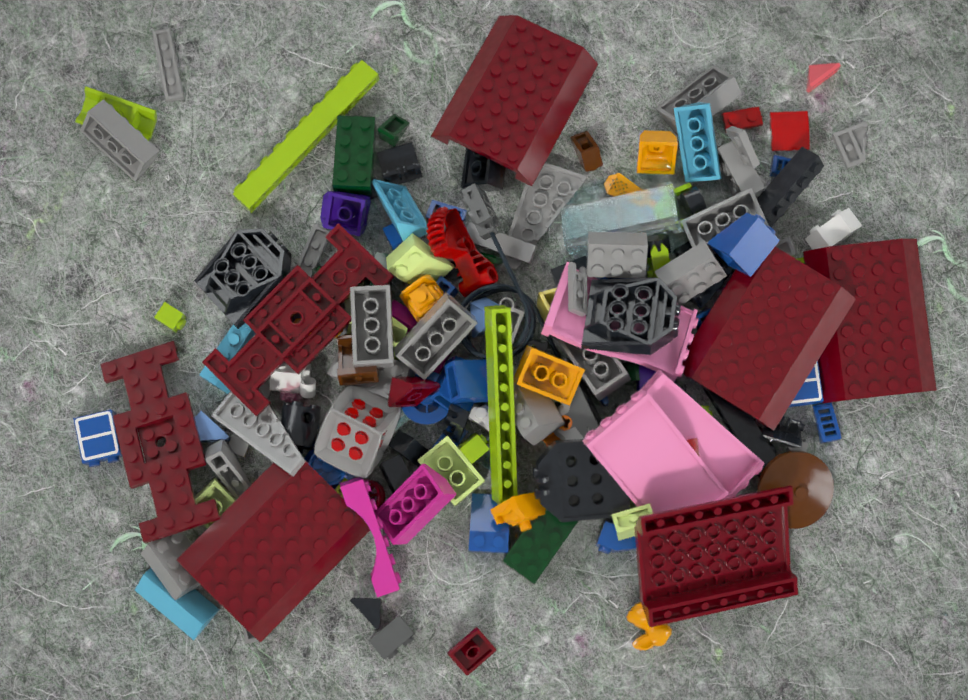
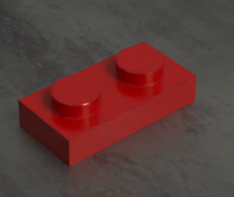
(743, 118)

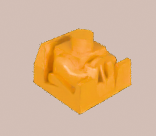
(657, 152)
(421, 296)
(518, 511)

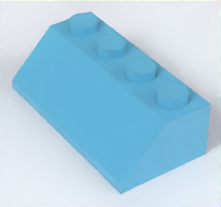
(229, 347)

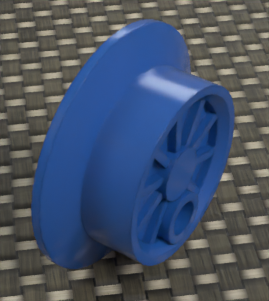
(428, 410)
(329, 473)

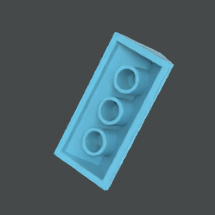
(697, 142)
(400, 209)
(188, 612)

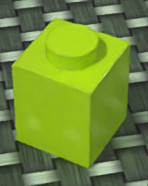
(171, 317)
(474, 447)

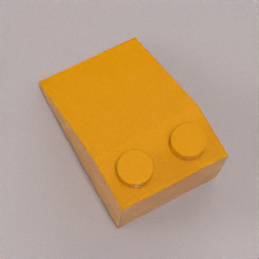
(548, 375)

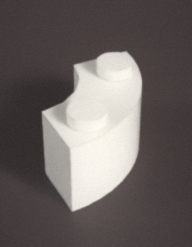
(834, 231)

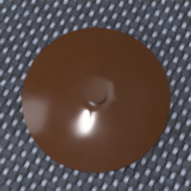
(810, 481)

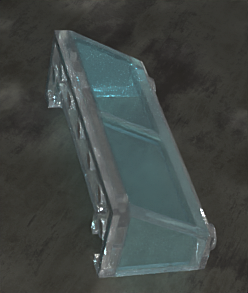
(634, 212)

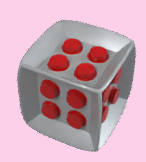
(356, 431)

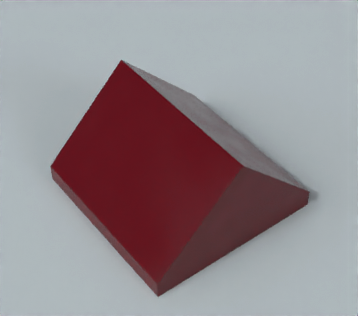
(410, 391)
(471, 651)

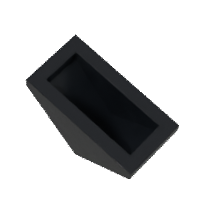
(408, 447)
(370, 609)

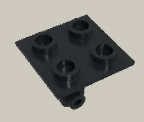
(399, 164)
(787, 434)

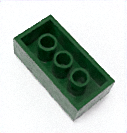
(354, 154)
(538, 546)

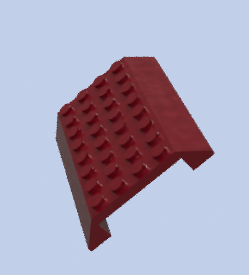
(517, 96)
(885, 334)
(766, 335)
(273, 546)
(715, 556)

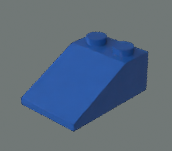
(484, 532)
(609, 542)

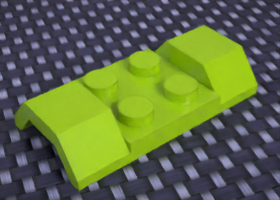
(138, 116)

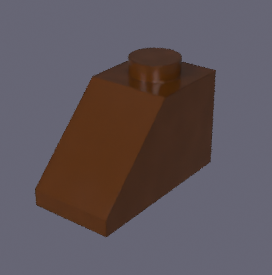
(587, 151)

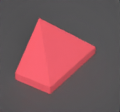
(819, 73)

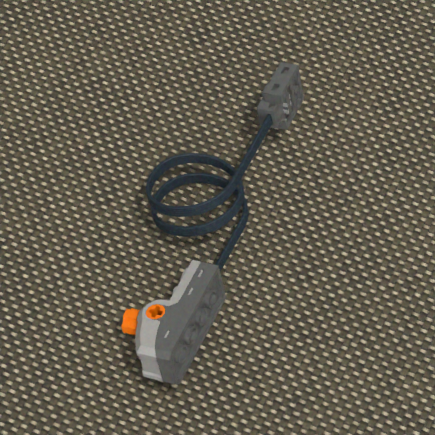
(582, 411)

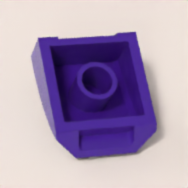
(346, 209)

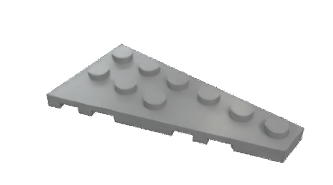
(542, 205)
(261, 432)

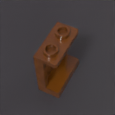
(347, 373)

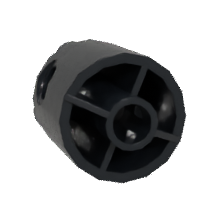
(301, 423)

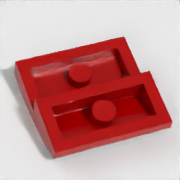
(789, 130)

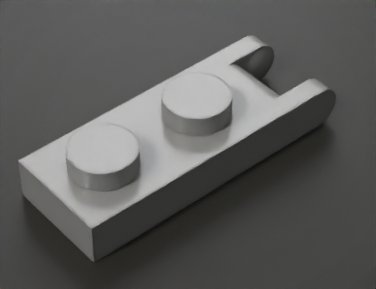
(577, 290)

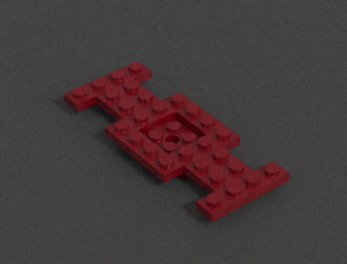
(276, 333)
(157, 418)

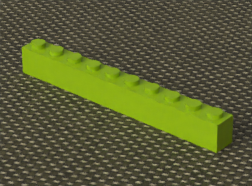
(305, 136)
(501, 402)

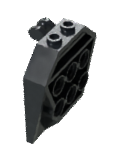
(244, 272)
(657, 324)
(554, 492)

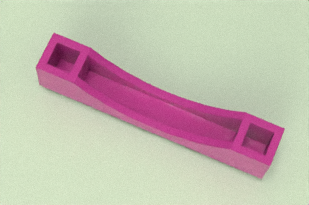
(357, 498)

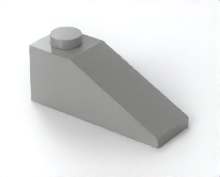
(227, 467)

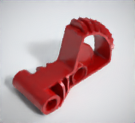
(457, 245)

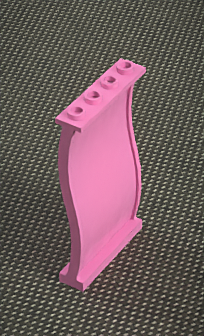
(570, 329)
(718, 449)
(652, 458)

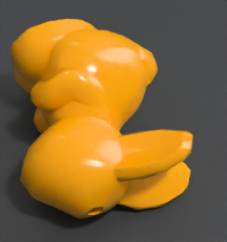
(653, 635)

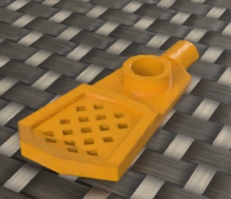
(631, 186)

